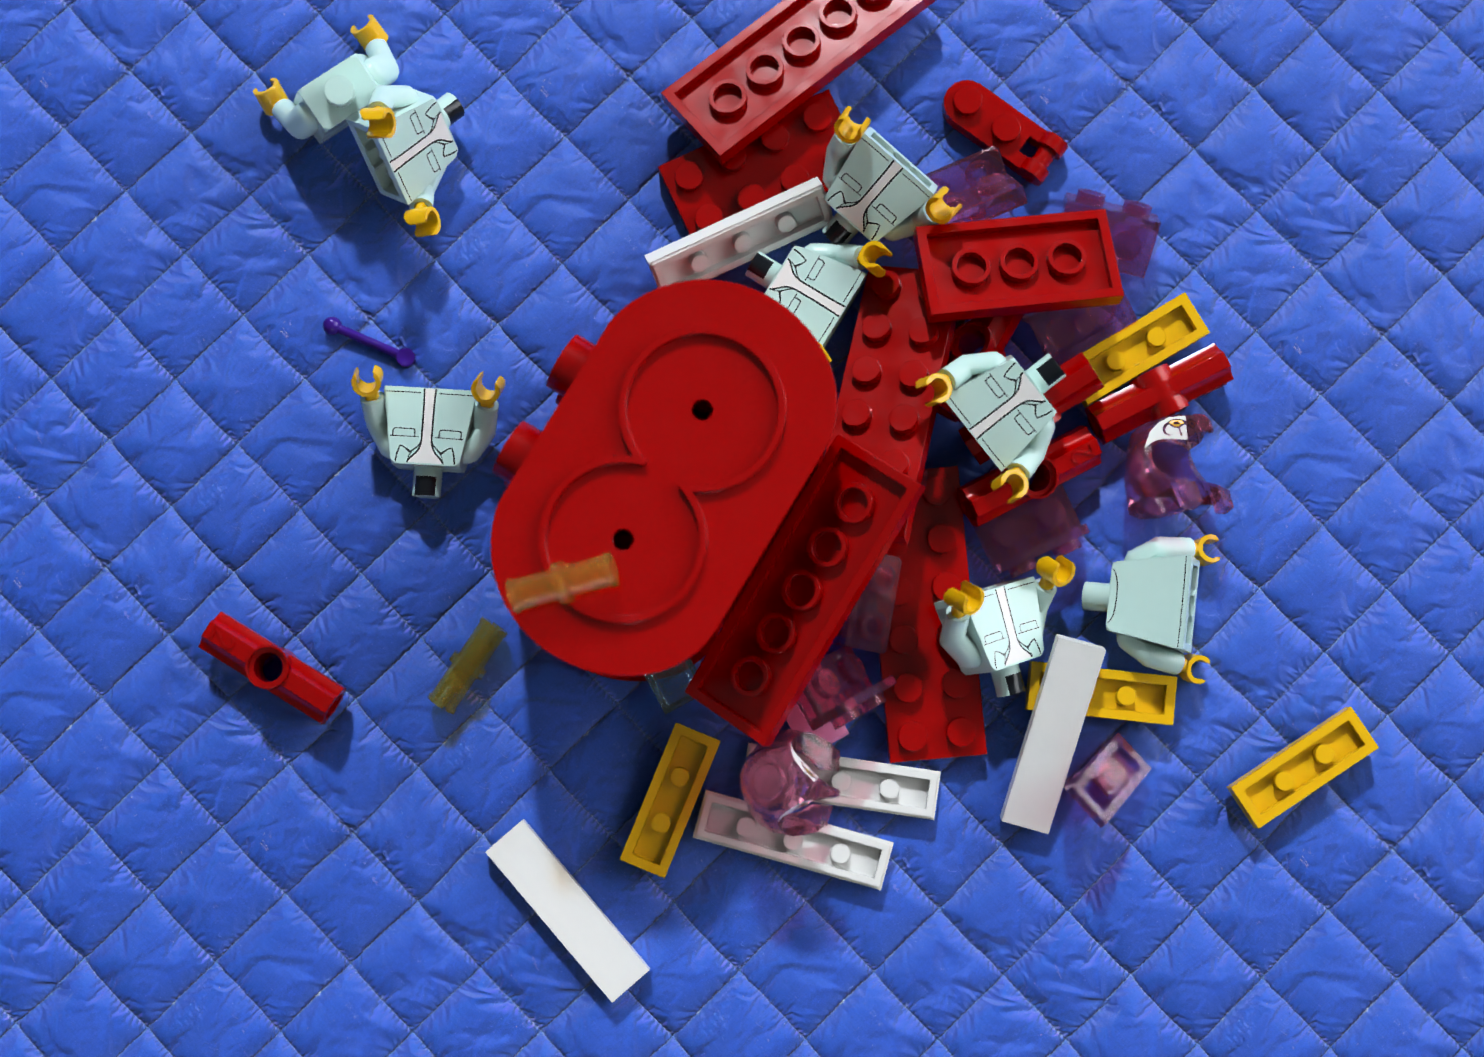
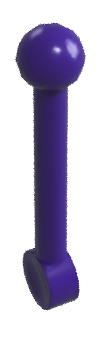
(404, 356)

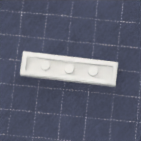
(742, 236)
(1052, 733)
(879, 786)
(829, 851)
(568, 910)

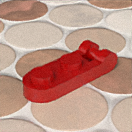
(993, 122)

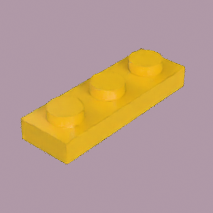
(1145, 344)
(1120, 695)
(1302, 767)
(670, 800)

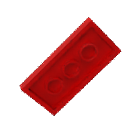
(766, 167)
(1017, 265)

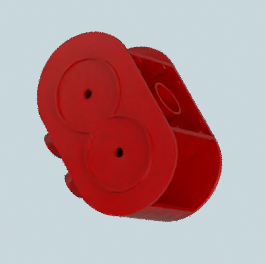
(673, 455)

